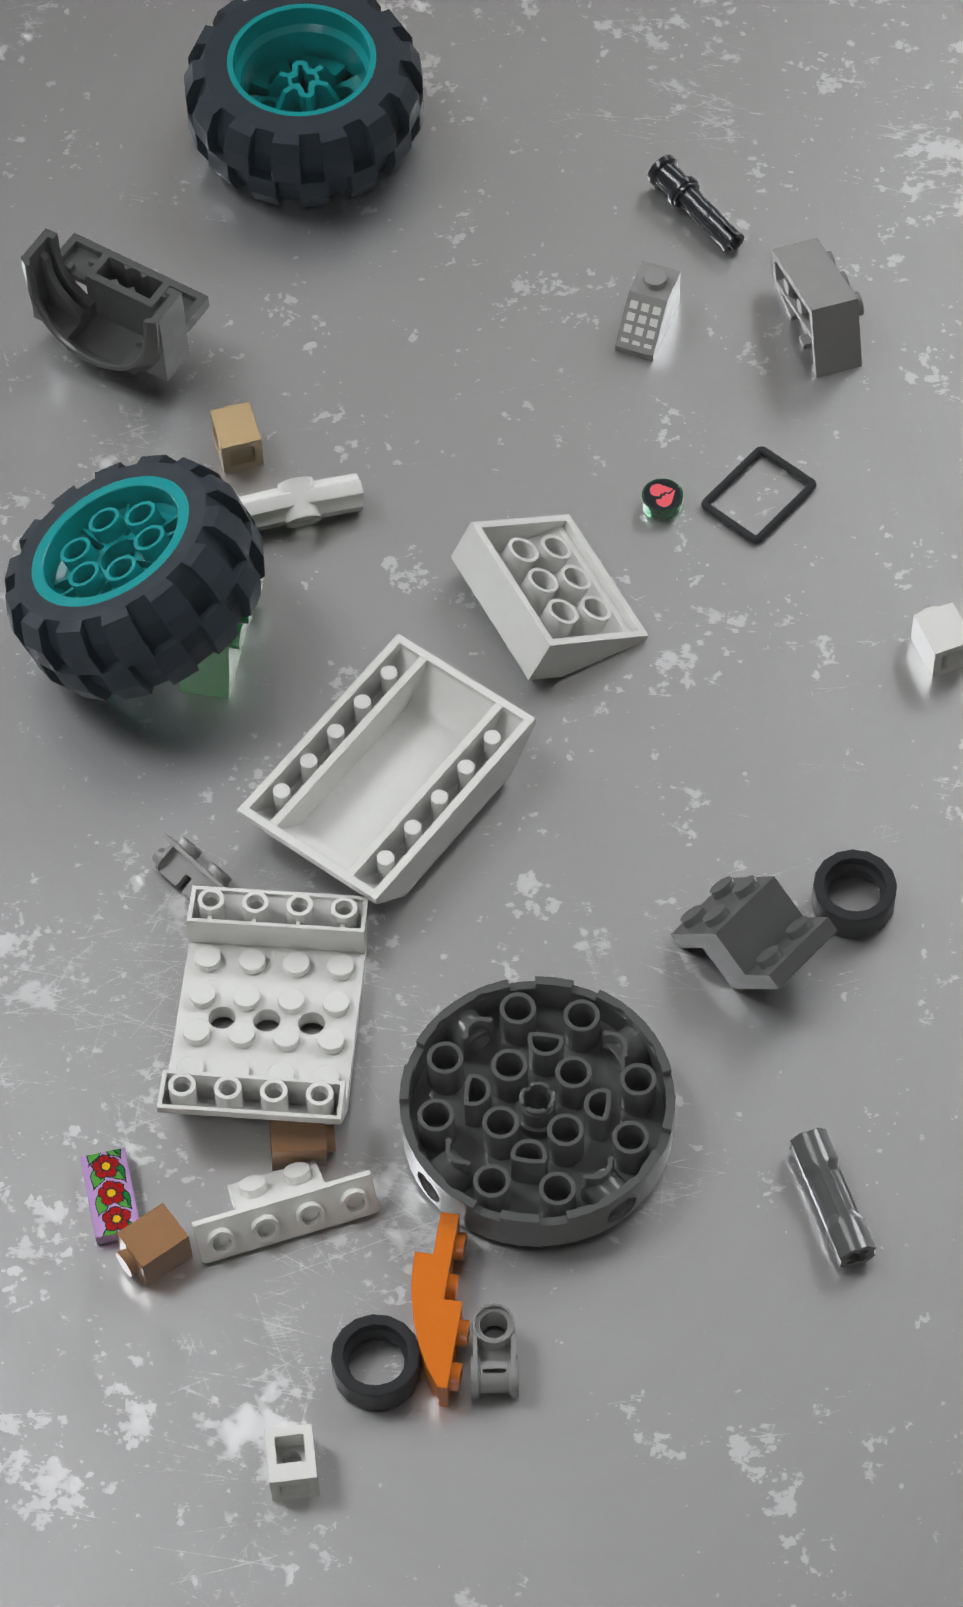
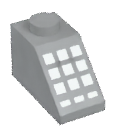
(648, 310)

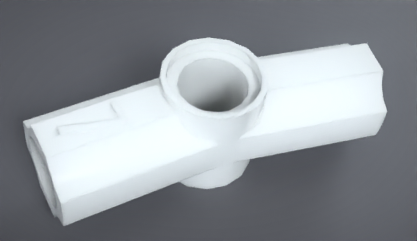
(304, 501)

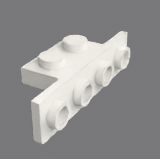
(283, 1208)

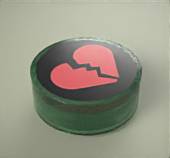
(662, 499)

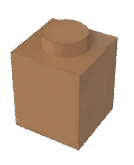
(300, 1142)
(153, 1245)

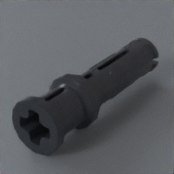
(685, 194)

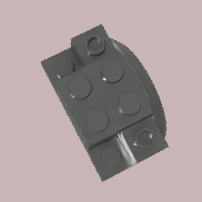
(127, 319)

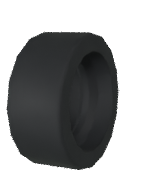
(856, 864)
(376, 1328)

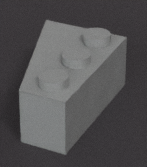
(823, 304)

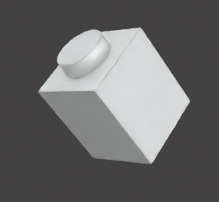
(939, 638)

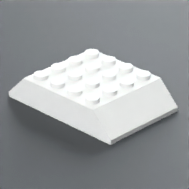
(391, 772)

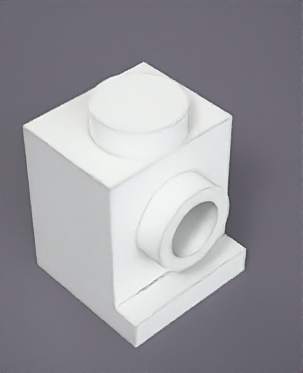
(291, 1479)

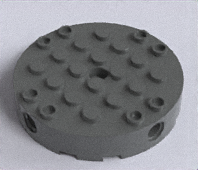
(537, 1111)

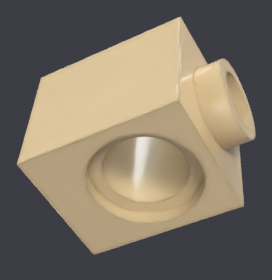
(237, 437)

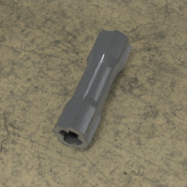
(844, 1225)

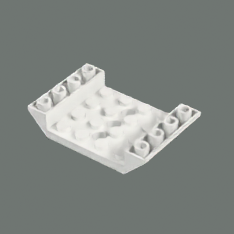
(279, 961)

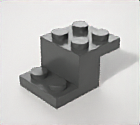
(753, 932)

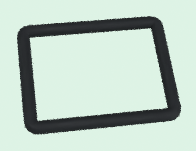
(706, 502)

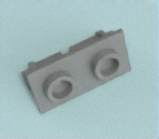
(182, 861)

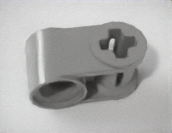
(494, 1359)

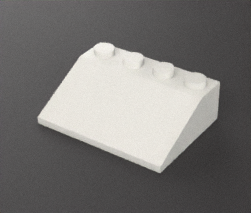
(546, 593)

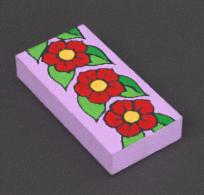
(109, 1193)

